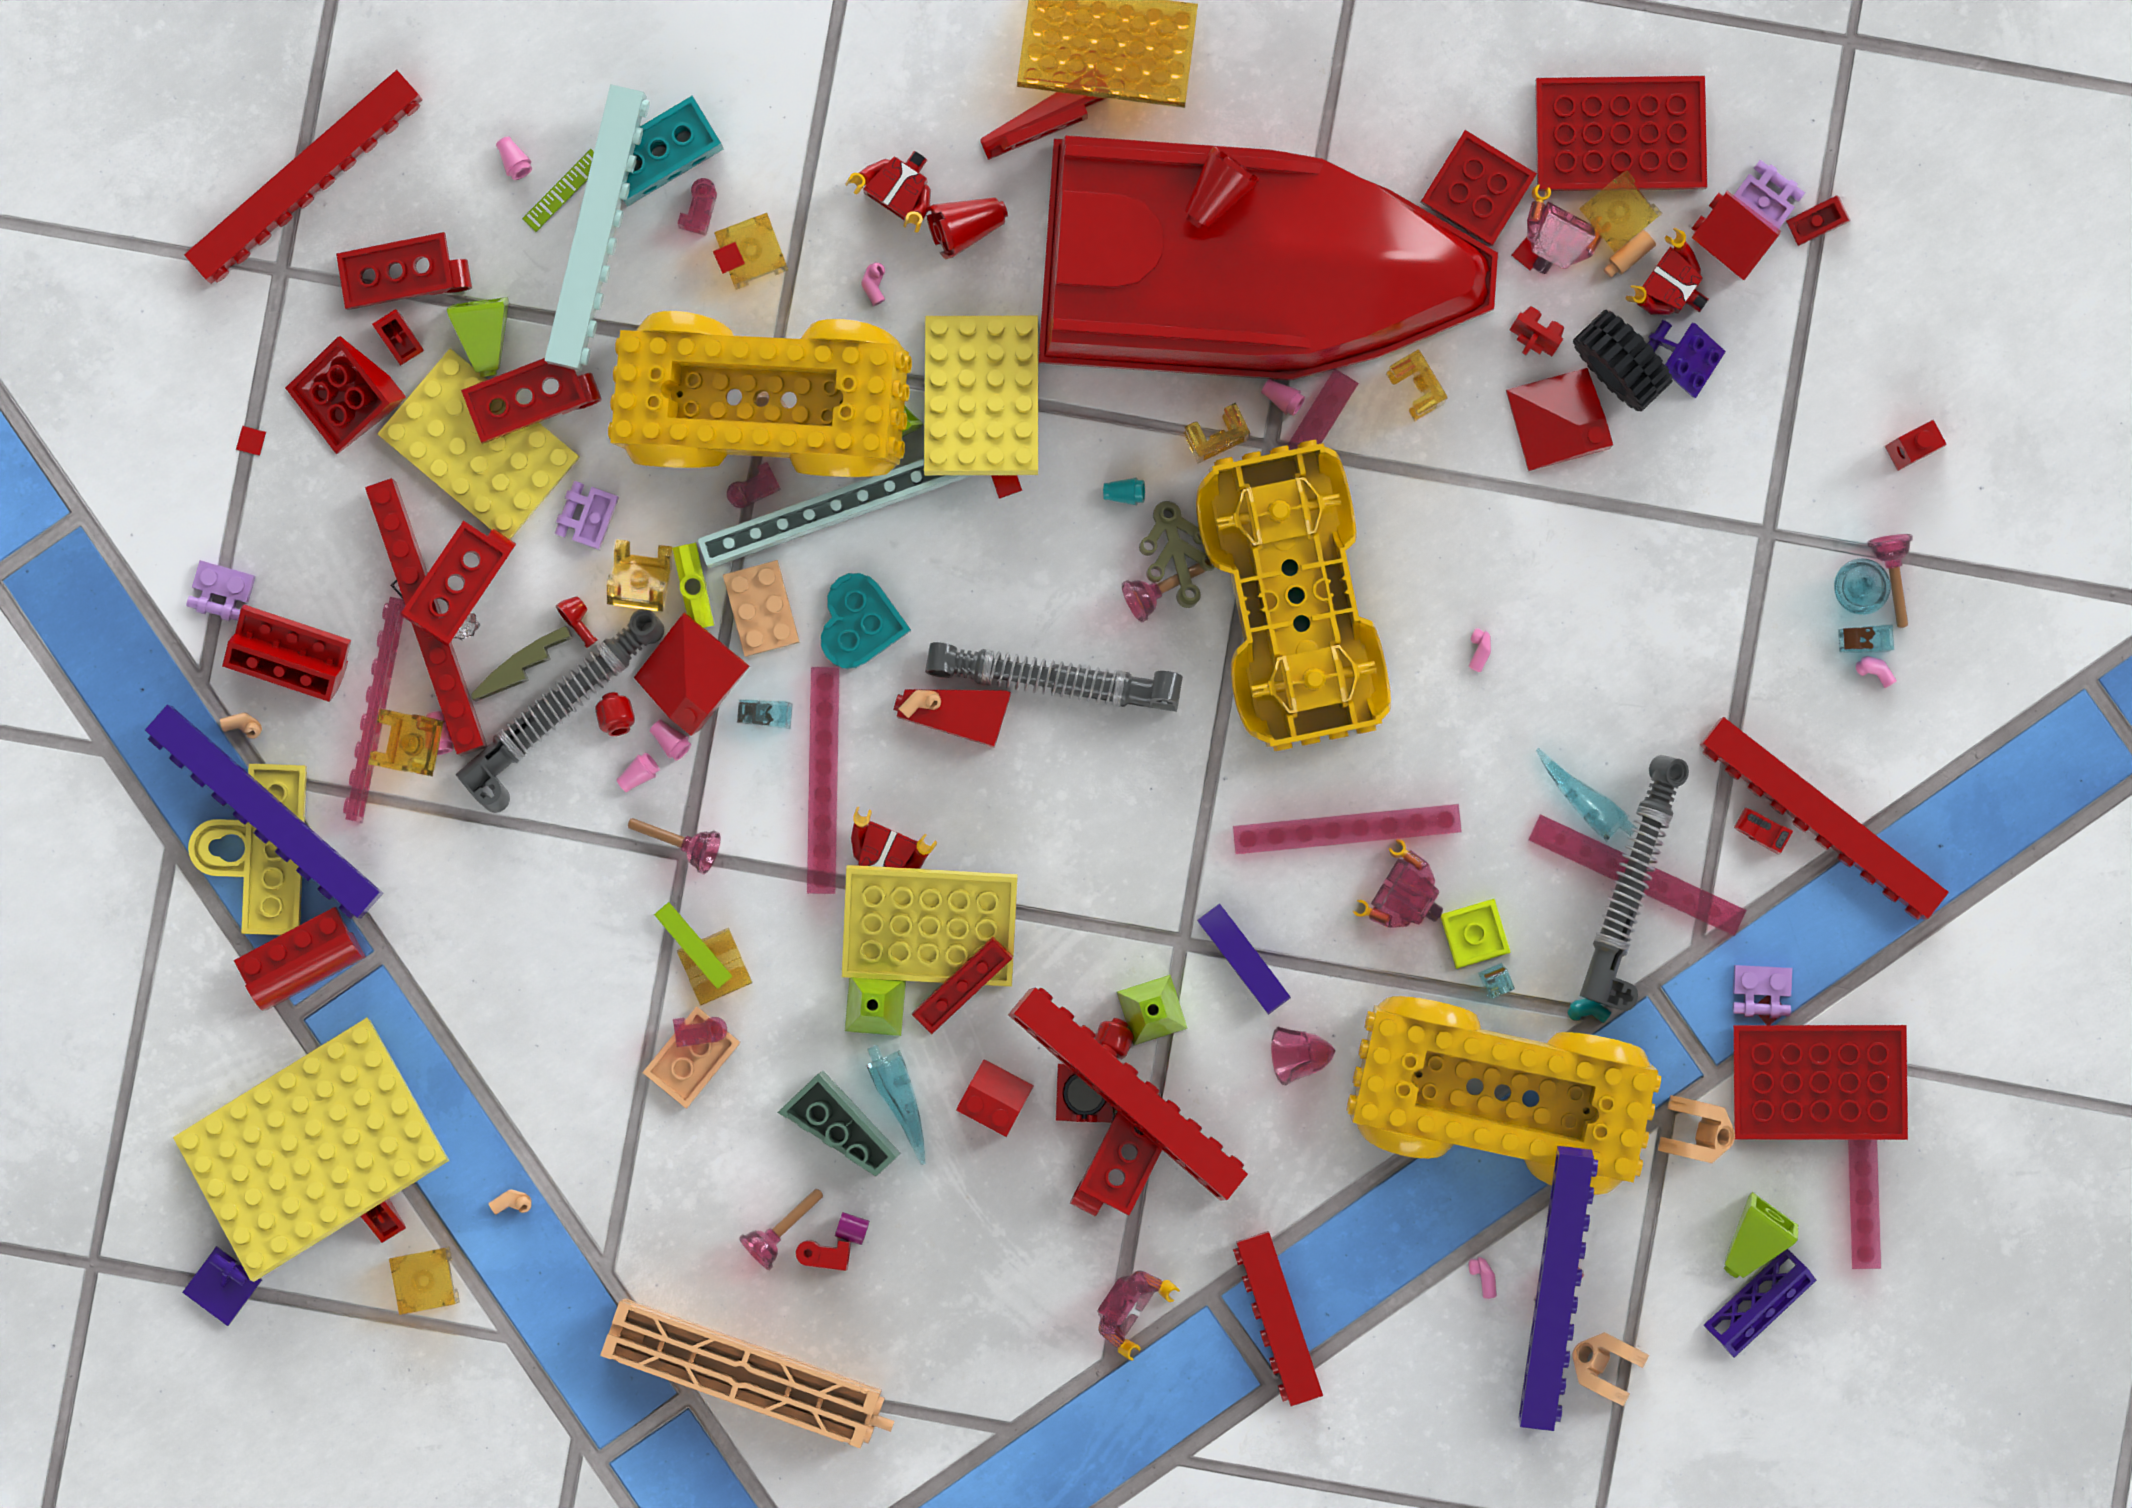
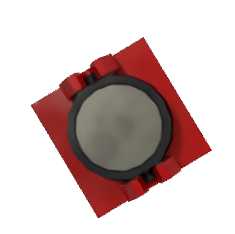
(1080, 1100)

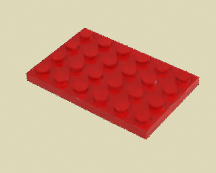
(1612, 125)
(1820, 1082)

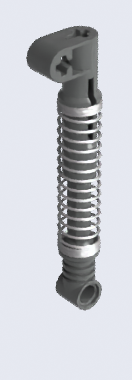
(1117, 687)
(513, 743)
(1612, 940)

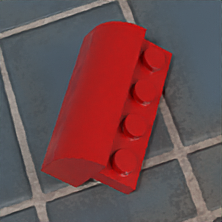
(287, 653)
(299, 959)

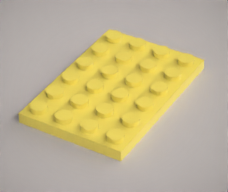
(981, 395)
(492, 480)
(924, 922)

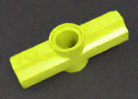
(688, 567)

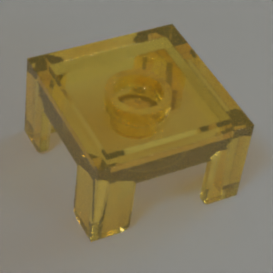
(1620, 211)
(757, 246)
(1425, 381)
(1219, 441)
(638, 579)
(411, 743)
(423, 1280)

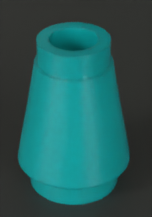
(1125, 491)

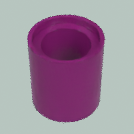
(852, 1228)

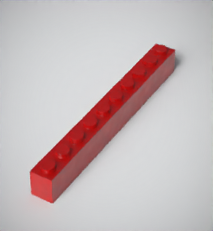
(303, 177)
(439, 658)
(1824, 819)
(1128, 1094)

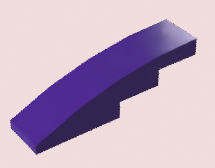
(1244, 959)

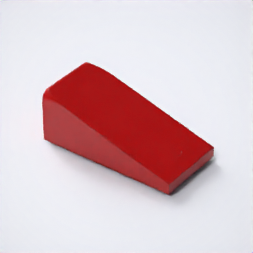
(1818, 220)

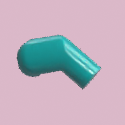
(1587, 1007)

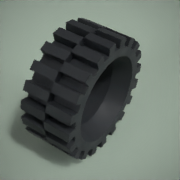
(1622, 360)

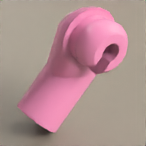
(1483, 650)
(1487, 1276)

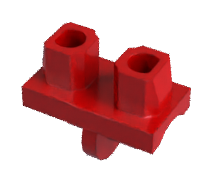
(1535, 335)

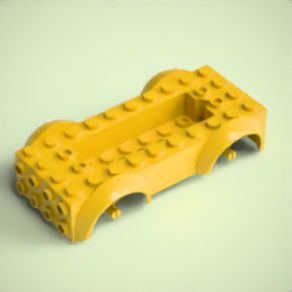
(683, 365)
(1285, 679)
(1418, 1106)

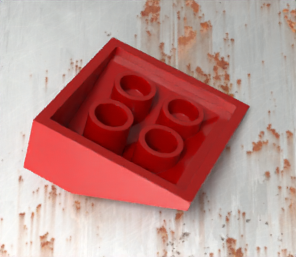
(344, 394)
(1559, 419)
(690, 674)

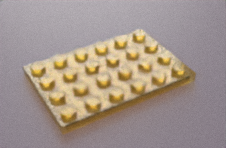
(1109, 49)

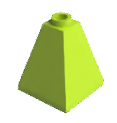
(481, 331)
(1136, 1001)
(886, 1018)
(1759, 1237)

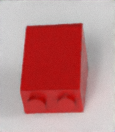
(1735, 234)
(994, 1098)

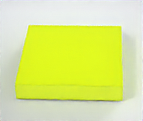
(1475, 933)

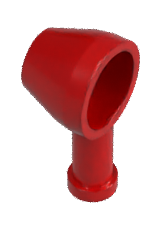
(572, 612)

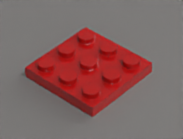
(1478, 188)

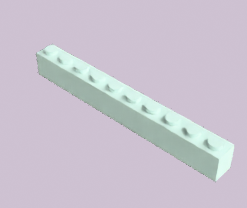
(596, 227)
(820, 513)

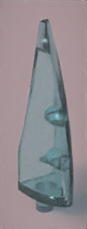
(1591, 805)
(895, 1087)

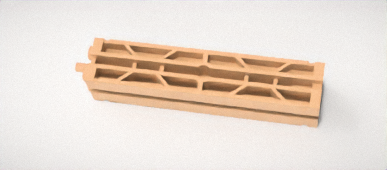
(744, 1374)

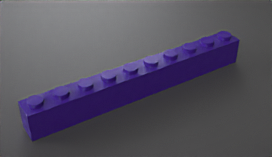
(263, 811)
(1556, 1288)

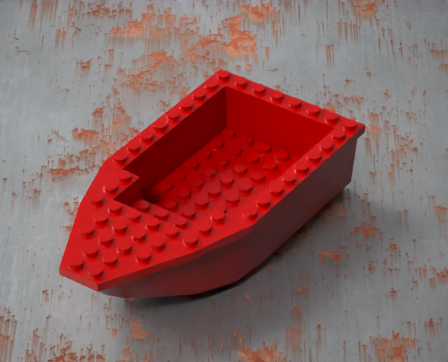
(1278, 288)

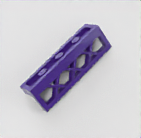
(1764, 1306)

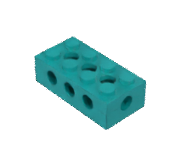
(679, 155)

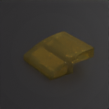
(725, 949)

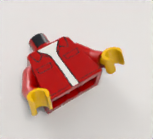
(897, 187)
(1672, 281)
(884, 847)

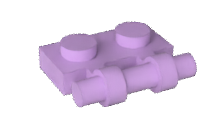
(1763, 199)
(594, 518)
(222, 582)
(1762, 981)

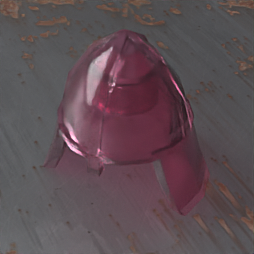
(1298, 1054)

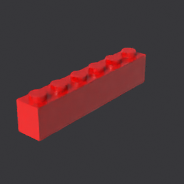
(1279, 1319)

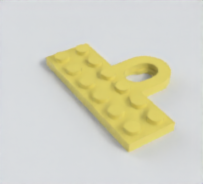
(270, 884)

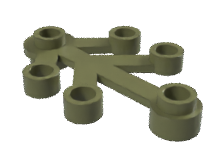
(1175, 548)

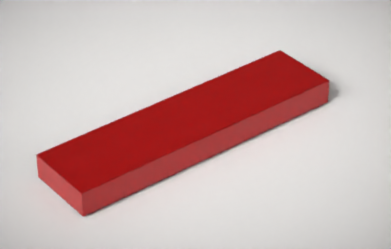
(962, 985)

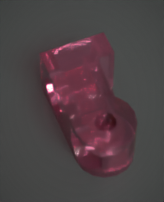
(701, 207)
(748, 492)
(710, 1031)

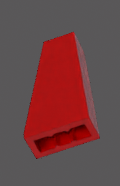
(962, 713)

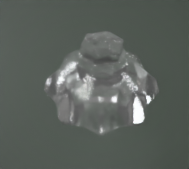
(468, 627)

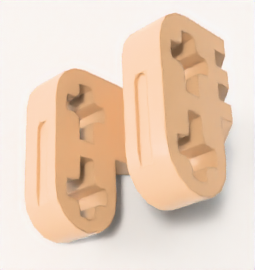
(1713, 1134)
(1601, 1347)

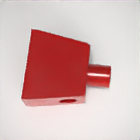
(1915, 445)

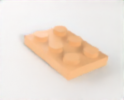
(761, 608)
(688, 1069)

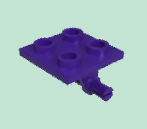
(1691, 358)
(221, 1286)

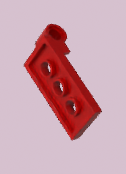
(441, 277)
(573, 394)
(491, 552)
(1095, 1185)

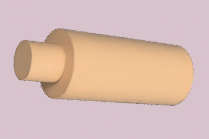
(1630, 254)

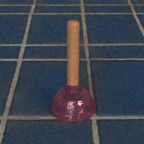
(1891, 551)
(1143, 596)
(700, 848)
(763, 1245)

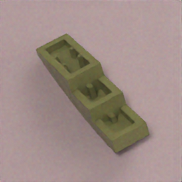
(513, 670)

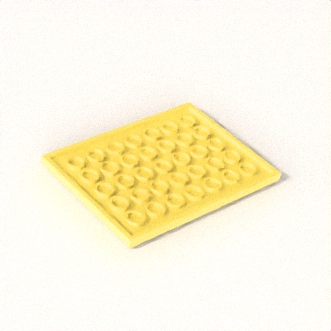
(310, 1149)

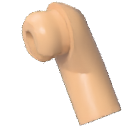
(920, 699)
(243, 722)
(512, 1199)

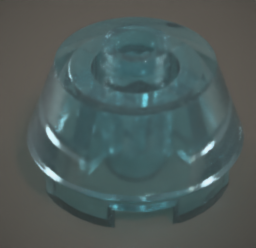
(1862, 586)

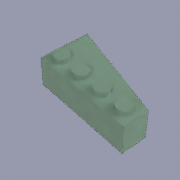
(840, 1124)

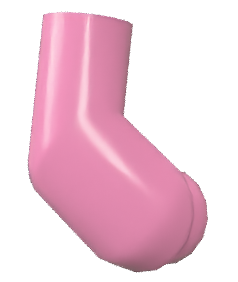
(871, 282)
(1877, 667)

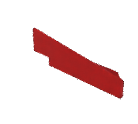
(1037, 122)

